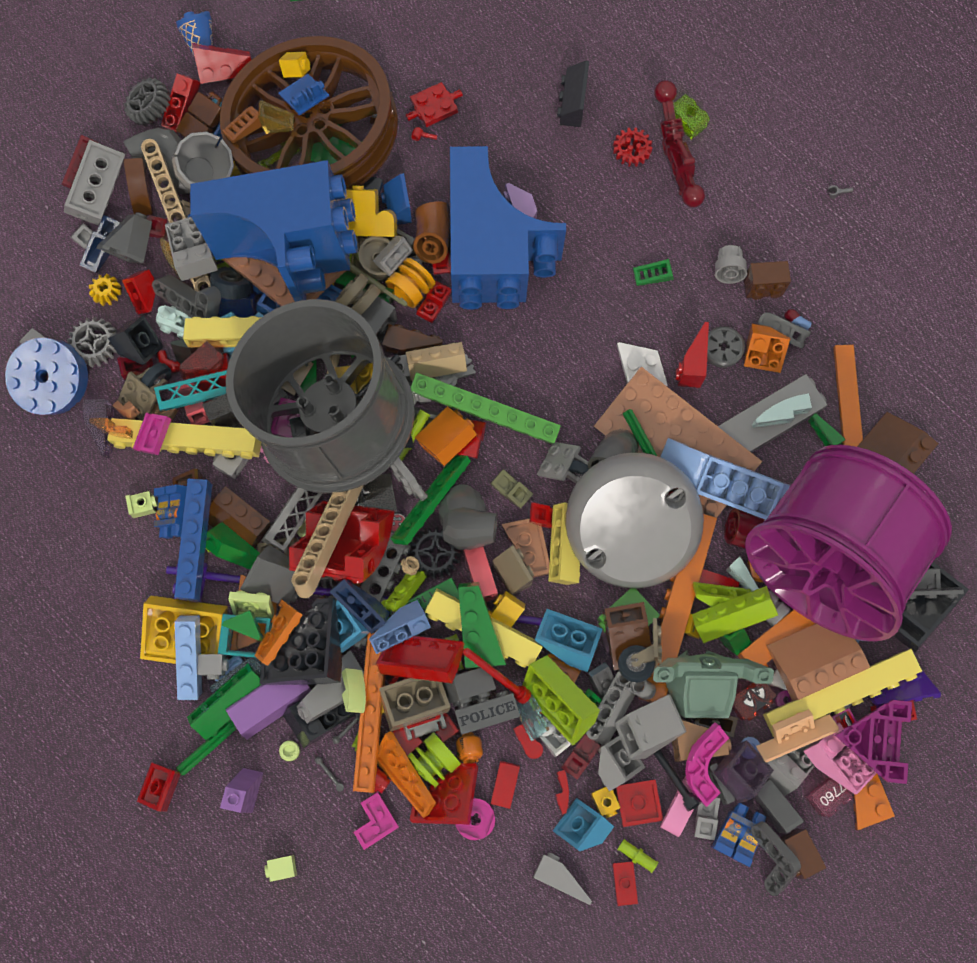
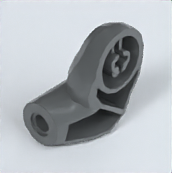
(167, 141)
(466, 519)

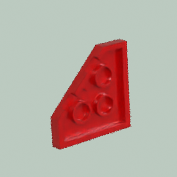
(452, 797)

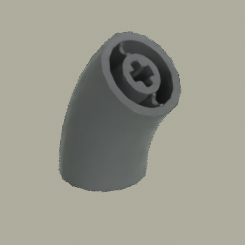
(614, 443)

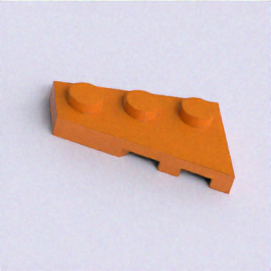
(279, 633)
(871, 804)

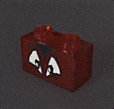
(752, 699)

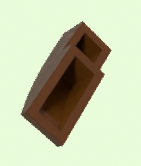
(138, 185)

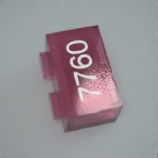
(828, 797)

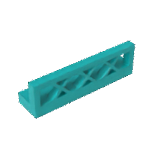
(191, 398)

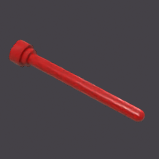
(520, 693)

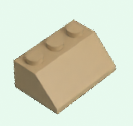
(437, 360)

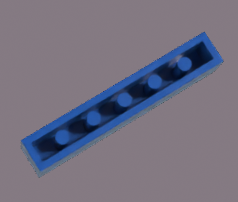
(193, 540)

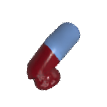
(794, 317)

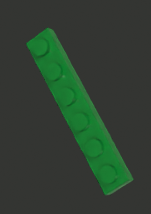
(435, 493)

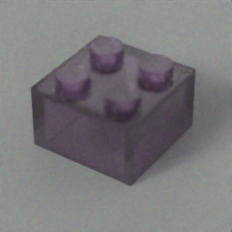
(743, 771)

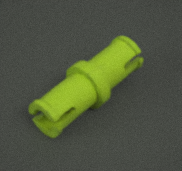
(637, 855)

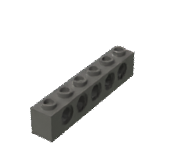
(386, 583)

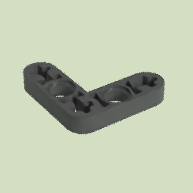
(785, 859)

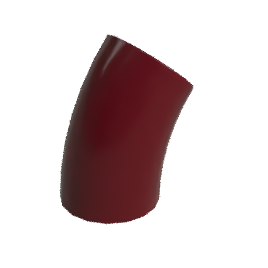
(738, 527)

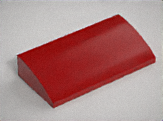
(422, 659)

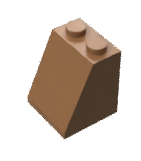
(683, 744)

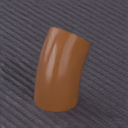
(432, 231)

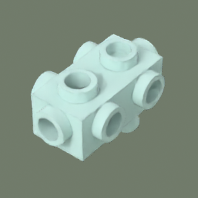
(171, 320)

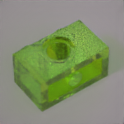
(691, 125)

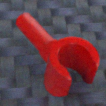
(418, 132)

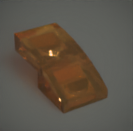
(109, 427)

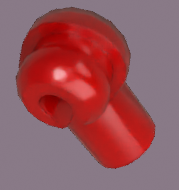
(162, 357)

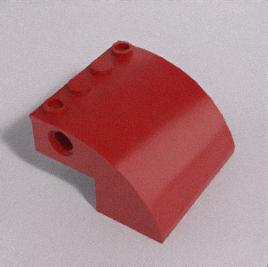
(359, 546)

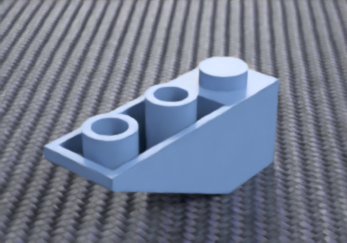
(400, 626)

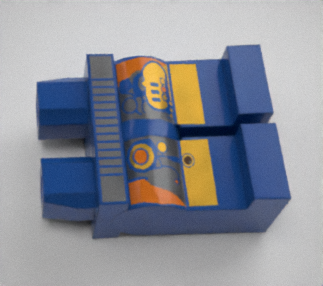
(170, 510)
(736, 837)

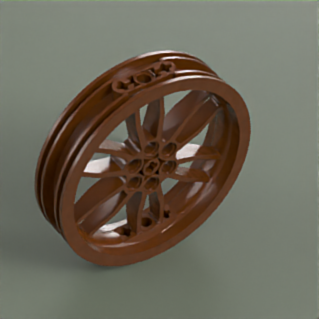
(321, 120)

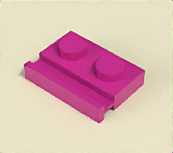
(152, 433)

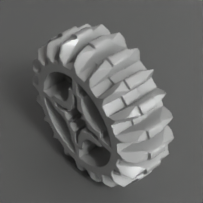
(81, 343)

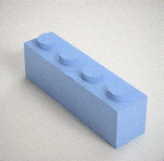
(187, 650)

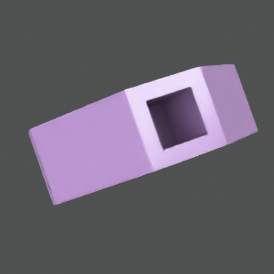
(520, 200)

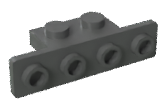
(931, 586)

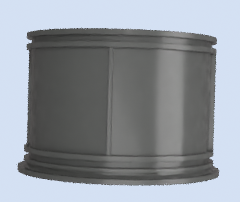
(345, 435)

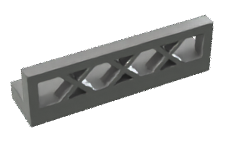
(285, 513)

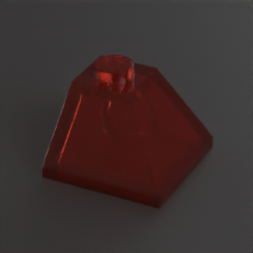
(202, 362)

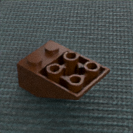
(625, 628)

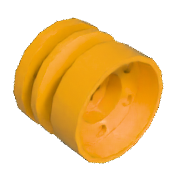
(410, 282)

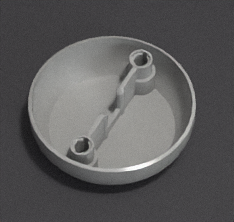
(633, 521)

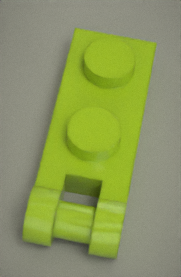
(404, 591)

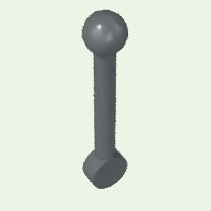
(336, 739)
(339, 786)

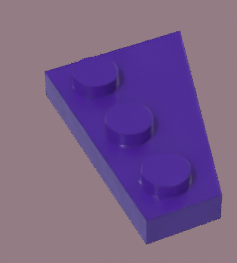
(906, 691)

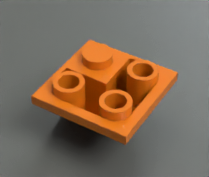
(765, 348)

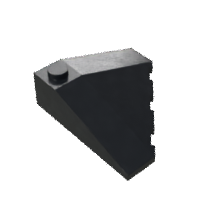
(311, 652)

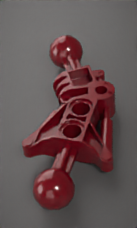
(677, 151)

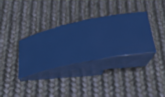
(94, 258)

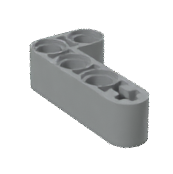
(604, 726)

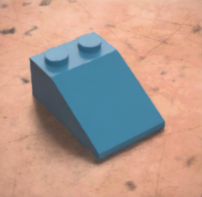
(349, 627)
(568, 639)

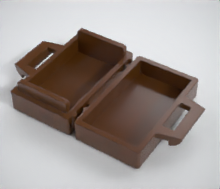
(206, 113)

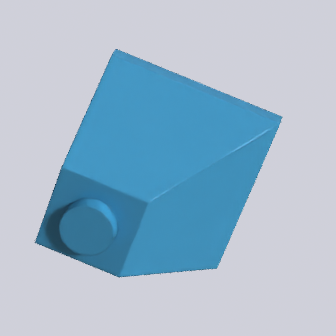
(583, 826)

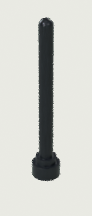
(690, 801)

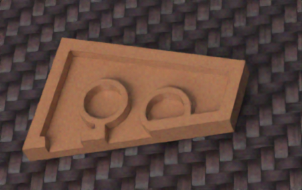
(531, 542)

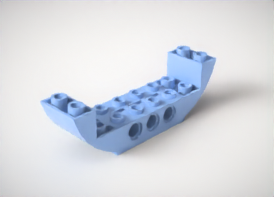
(725, 480)

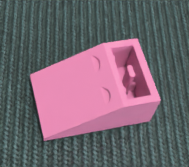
(839, 762)

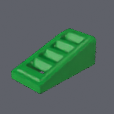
(654, 279)
(825, 432)

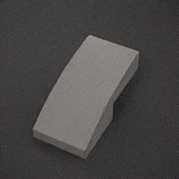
(707, 820)

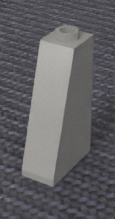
(326, 696)

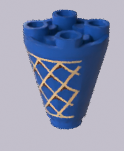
(196, 29)

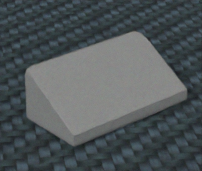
(393, 255)

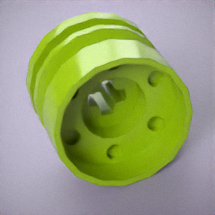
(434, 760)

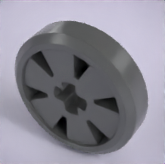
(734, 344)

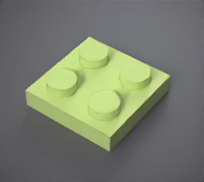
(258, 603)

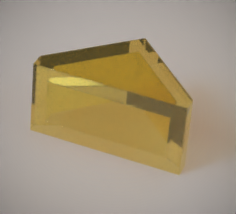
(274, 118)

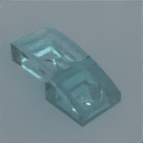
(532, 719)

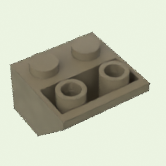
(513, 570)

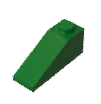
(230, 546)

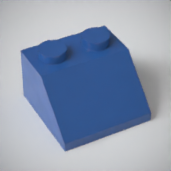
(397, 199)

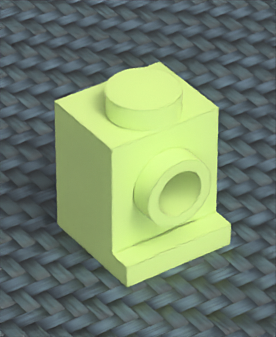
(147, 508)

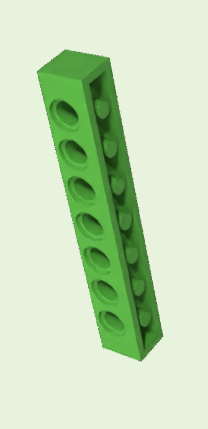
(484, 408)

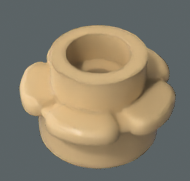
(410, 565)

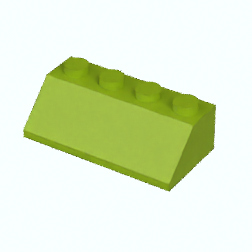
(560, 699)

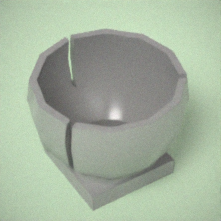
(201, 160)

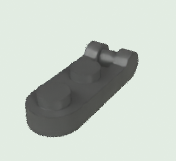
(785, 327)

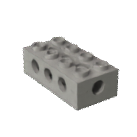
(88, 172)

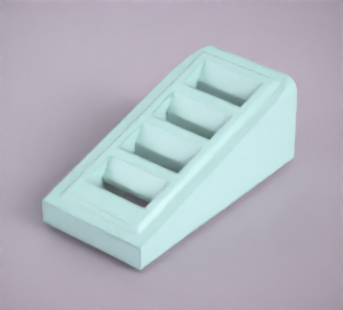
(741, 574)

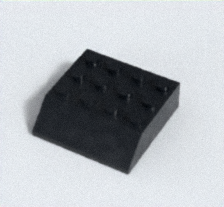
(925, 614)

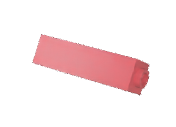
(481, 572)

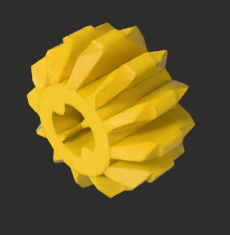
(101, 293)

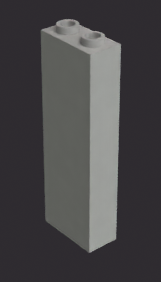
(752, 438)

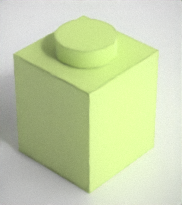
(281, 868)

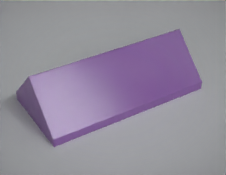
(264, 706)

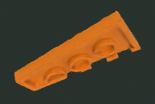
(403, 774)

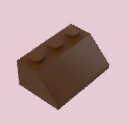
(238, 516)

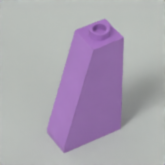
(242, 791)

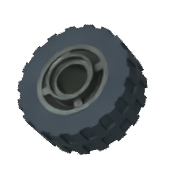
(230, 283)

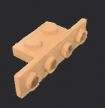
(796, 733)

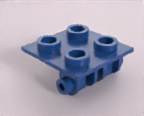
(304, 94)

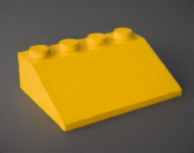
(159, 626)

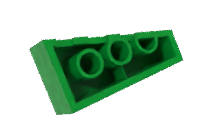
(478, 627)

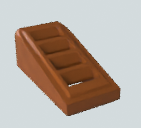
(247, 120)

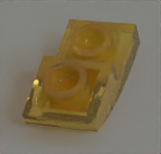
(167, 253)

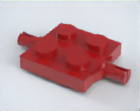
(433, 104)

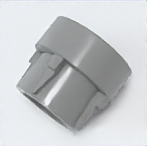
(730, 265)

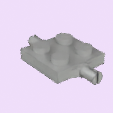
(410, 484)

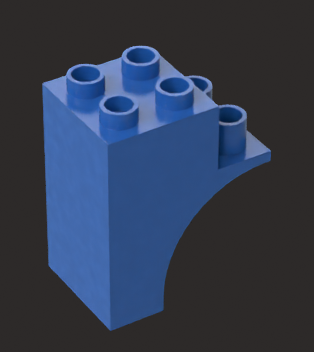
(281, 217)
(494, 238)

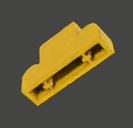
(368, 219)

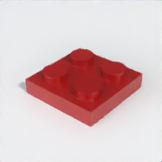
(639, 803)

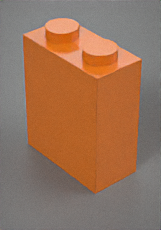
(446, 435)

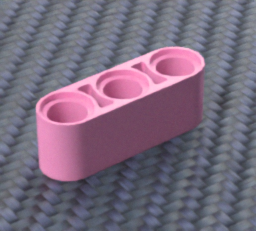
(676, 815)

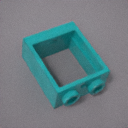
(226, 636)

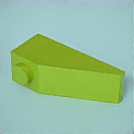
(716, 594)

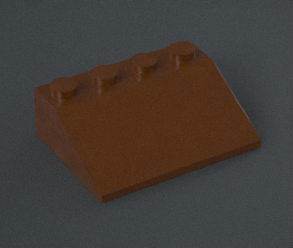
(899, 442)

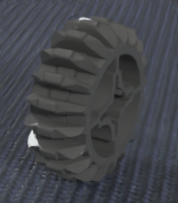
(147, 101)

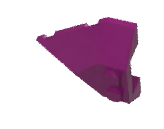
(878, 739)

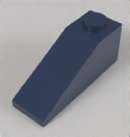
(361, 605)

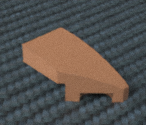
(128, 411)

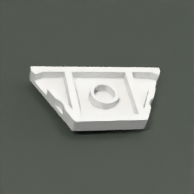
(634, 357)

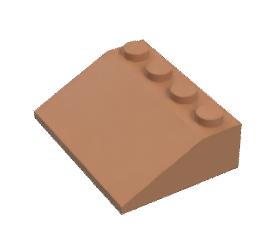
(816, 660)

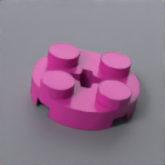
(481, 829)

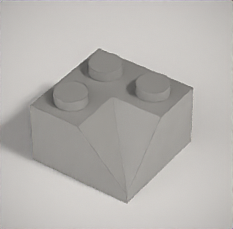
(615, 764)

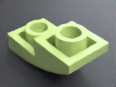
(355, 694)

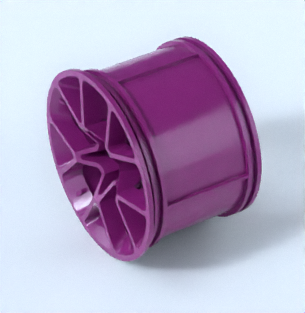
(850, 541)

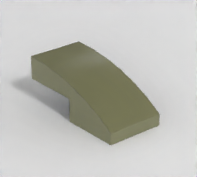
(511, 489)

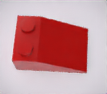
(693, 368)

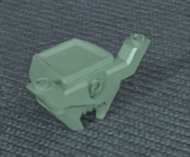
(707, 682)

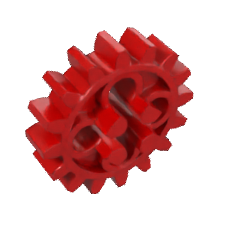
(624, 140)

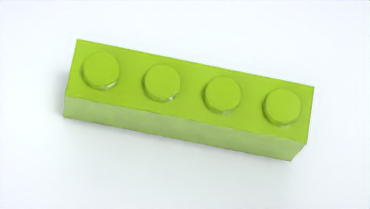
(734, 614)

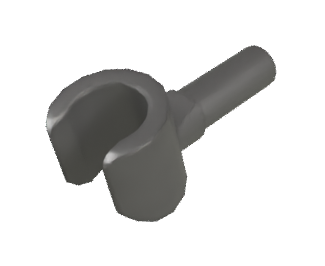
(838, 191)

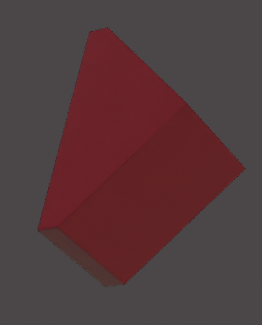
(127, 365)

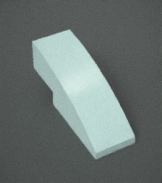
(784, 411)

